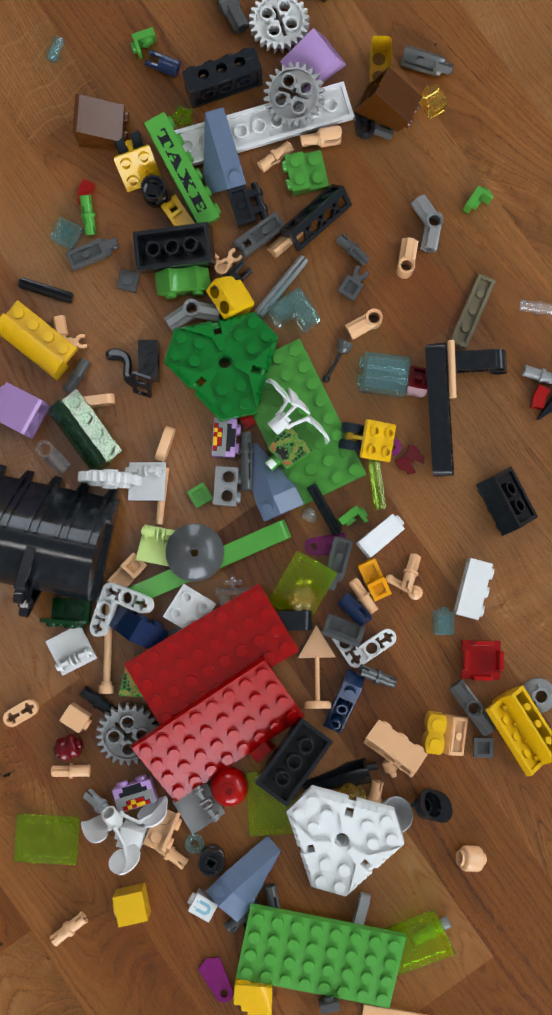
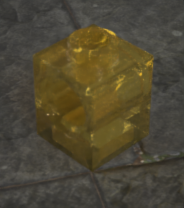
(433, 100)

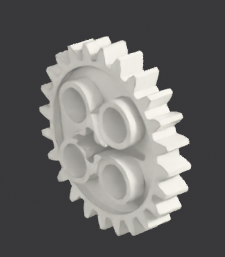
(262, 27)
(110, 479)

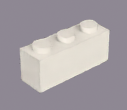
(473, 588)

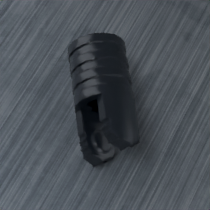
(233, 272)

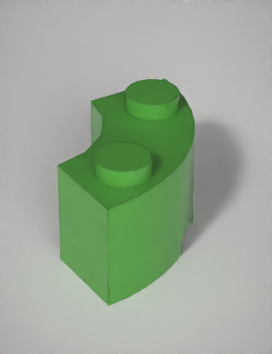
(182, 281)

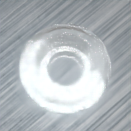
(309, 514)

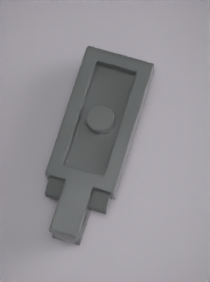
(425, 61)
(91, 253)
(339, 558)

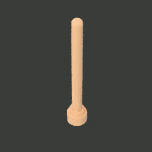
(106, 685)

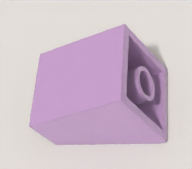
(316, 53)
(21, 410)

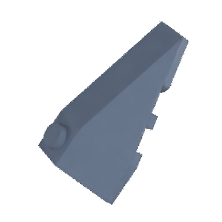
(272, 489)
(245, 879)

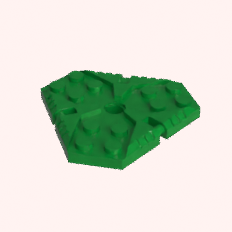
(243, 344)

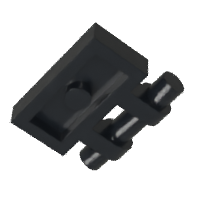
(242, 206)

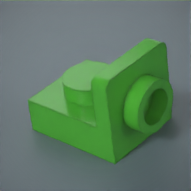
(141, 39)
(480, 194)
(349, 517)

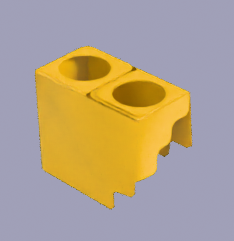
(382, 45)
(235, 299)
(253, 997)

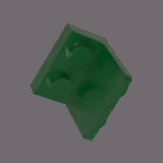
(69, 613)

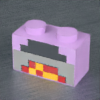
(225, 438)
(135, 793)

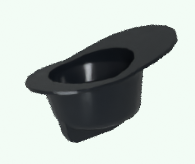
(433, 806)

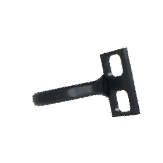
(130, 379)

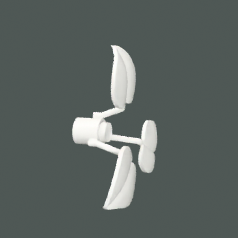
(282, 420)
(97, 830)

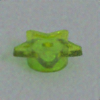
(182, 111)

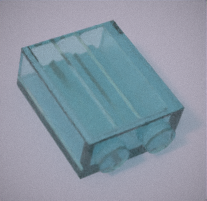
(383, 374)

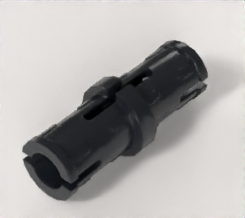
(96, 700)

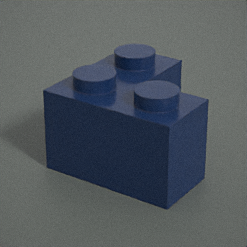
(137, 627)

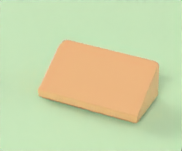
(280, 245)
(455, 735)

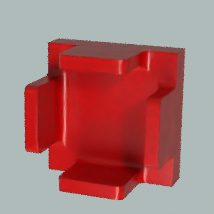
(481, 660)

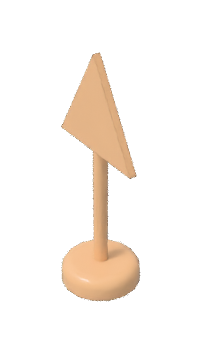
(317, 648)

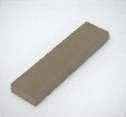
(472, 311)

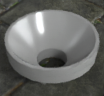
(539, 684)
(403, 811)

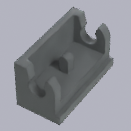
(343, 630)

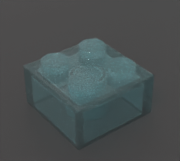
(66, 233)

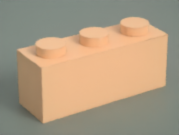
(395, 748)

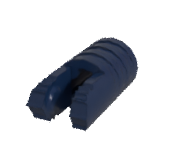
(165, 65)
(354, 610)

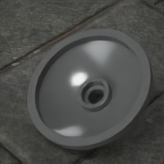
(209, 552)

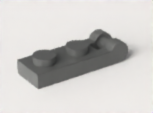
(259, 235)

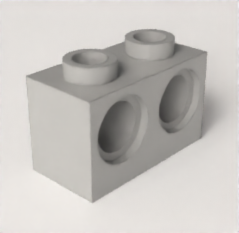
(221, 486)

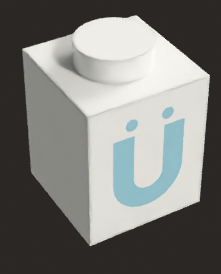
(202, 905)

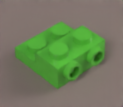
(305, 172)

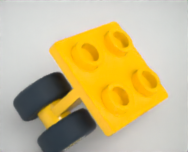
(135, 161)
(376, 439)

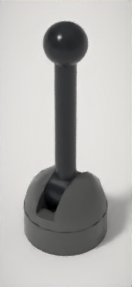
(343, 348)

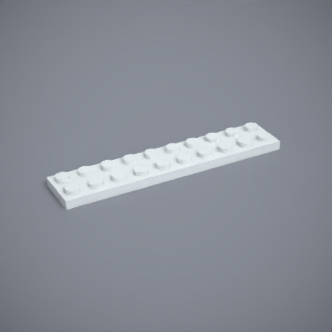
(257, 128)

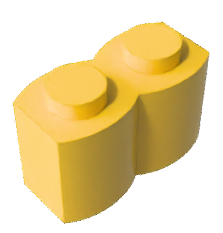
(435, 726)

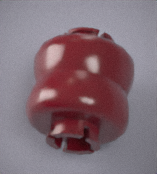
(68, 747)

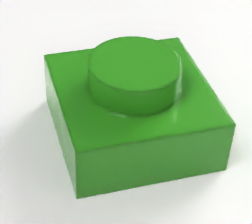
(200, 495)

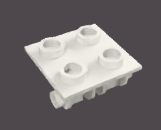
(153, 481)
(188, 607)
(71, 650)

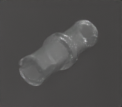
(535, 307)

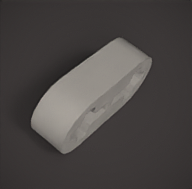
(361, 908)

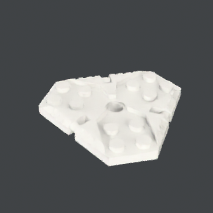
(337, 859)

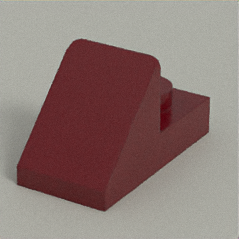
(417, 381)

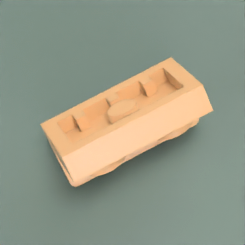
(160, 835)

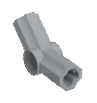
(431, 233)
(181, 316)

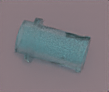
(53, 53)

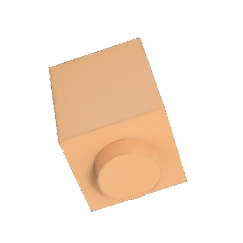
(76, 718)

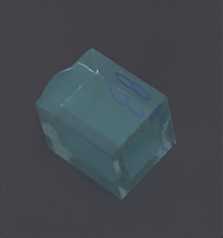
(443, 621)

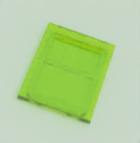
(302, 573)
(265, 812)
(47, 839)
(424, 942)

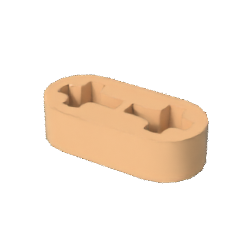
(100, 400)
(165, 444)
(19, 709)

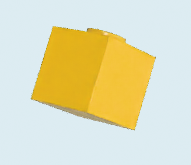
(131, 905)

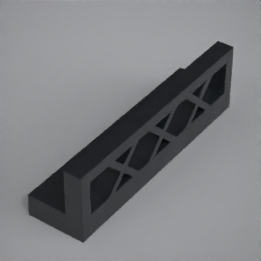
(314, 210)

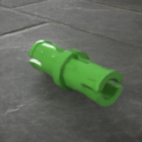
(87, 214)

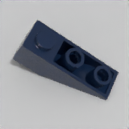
(344, 701)

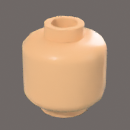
(471, 858)

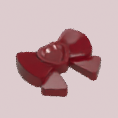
(412, 454)

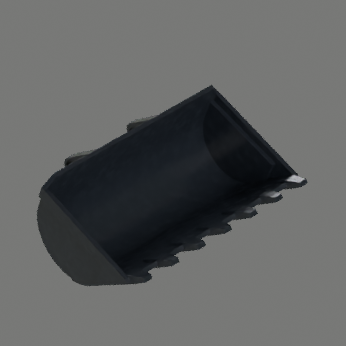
(53, 538)

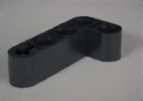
(484, 360)

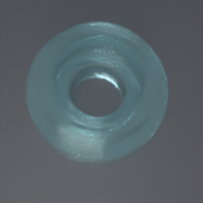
(194, 849)

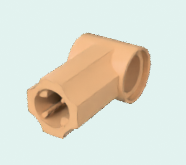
(407, 257)
(363, 325)

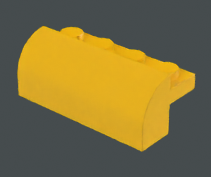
(36, 340)
(522, 728)

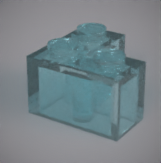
(294, 306)

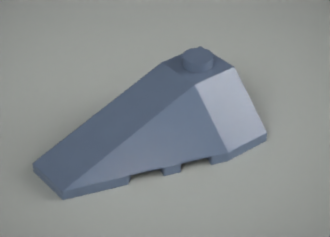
(221, 161)

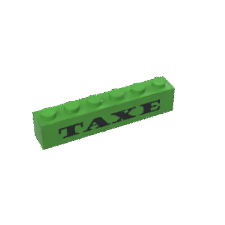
(181, 169)

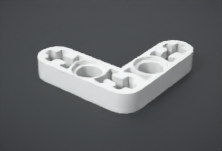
(112, 601)
(365, 656)

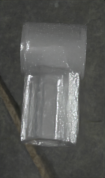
(54, 458)

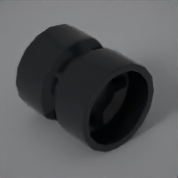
(154, 191)
(211, 860)

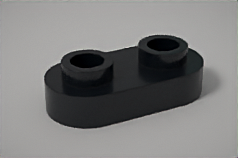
(363, 126)

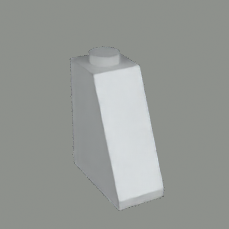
(380, 535)

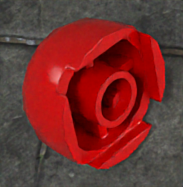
(229, 786)

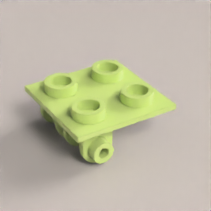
(153, 545)

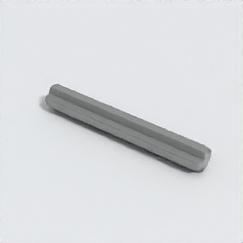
(281, 285)

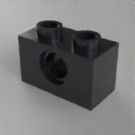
(149, 359)

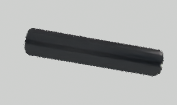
(46, 290)
(324, 509)

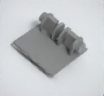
(199, 808)

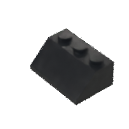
(506, 501)

